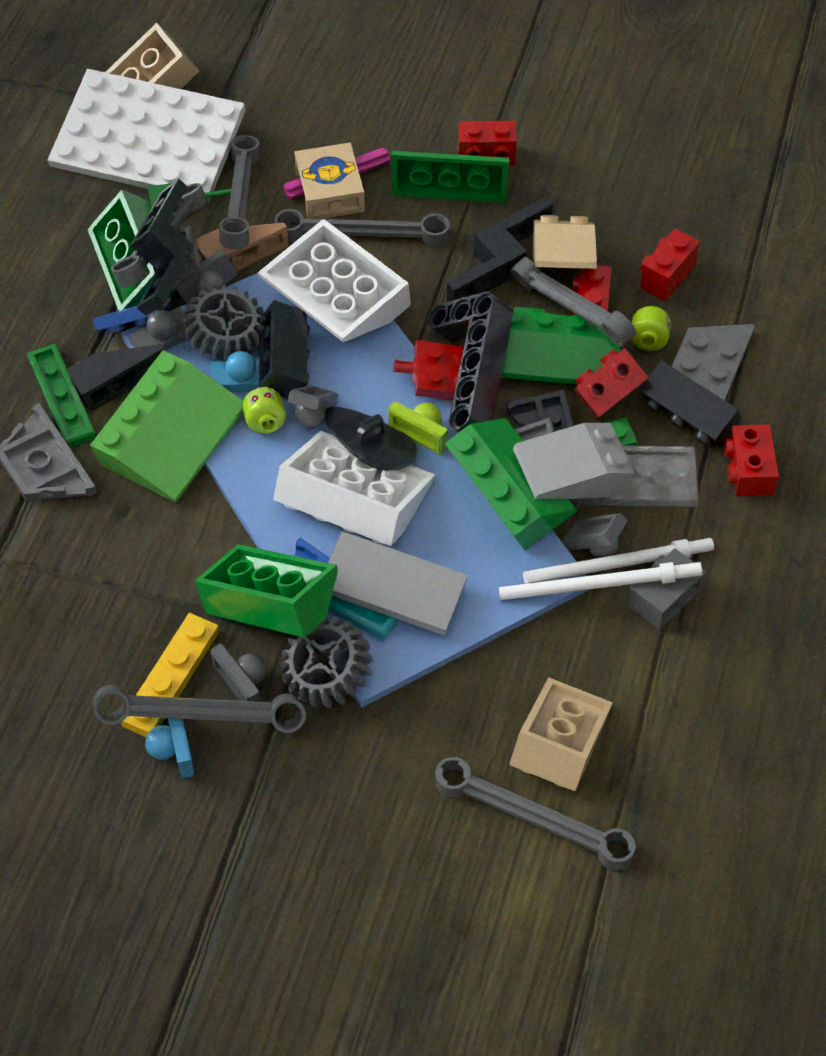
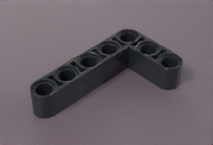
(486, 328)

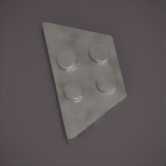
(713, 355)
(42, 461)

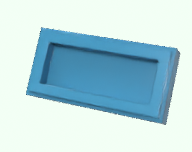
(237, 373)
(166, 741)

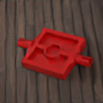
(433, 369)

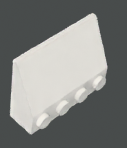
(338, 283)
(344, 491)

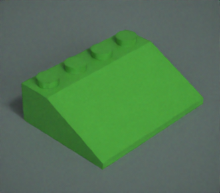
(167, 427)

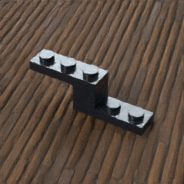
(163, 248)
(498, 251)

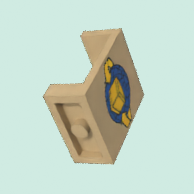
(330, 181)

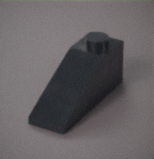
(112, 373)

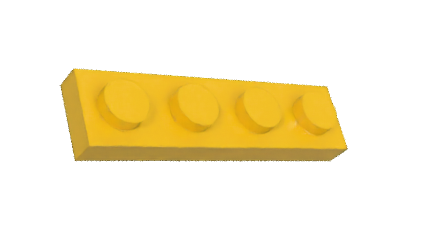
(175, 667)

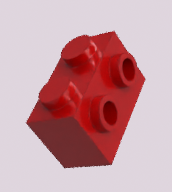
(488, 139)
(669, 264)
(593, 285)
(610, 382)
(751, 460)

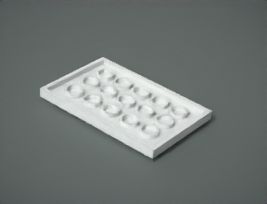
(145, 133)

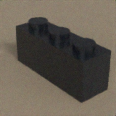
(283, 349)
(689, 405)

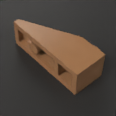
(263, 242)

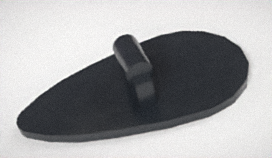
(371, 439)

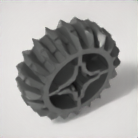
(207, 329)
(348, 647)

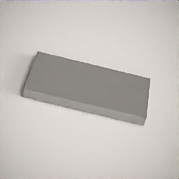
(396, 583)

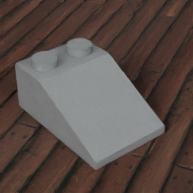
(575, 463)

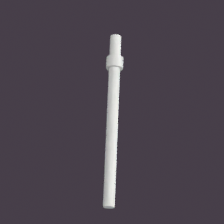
(617, 561)
(665, 573)

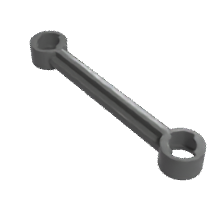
(372, 227)
(234, 228)
(131, 269)
(614, 325)
(199, 709)
(535, 813)

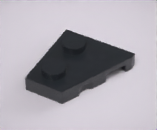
(540, 407)

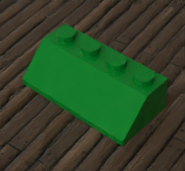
(449, 176)
(112, 239)
(553, 347)
(490, 462)
(268, 590)

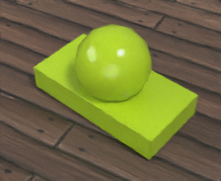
(420, 425)

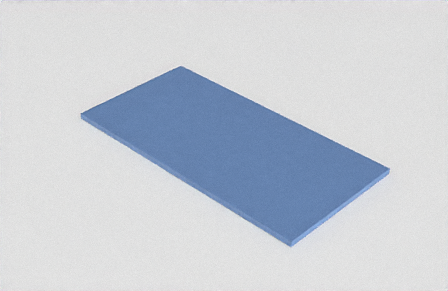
(449, 528)

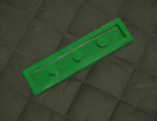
(61, 396)

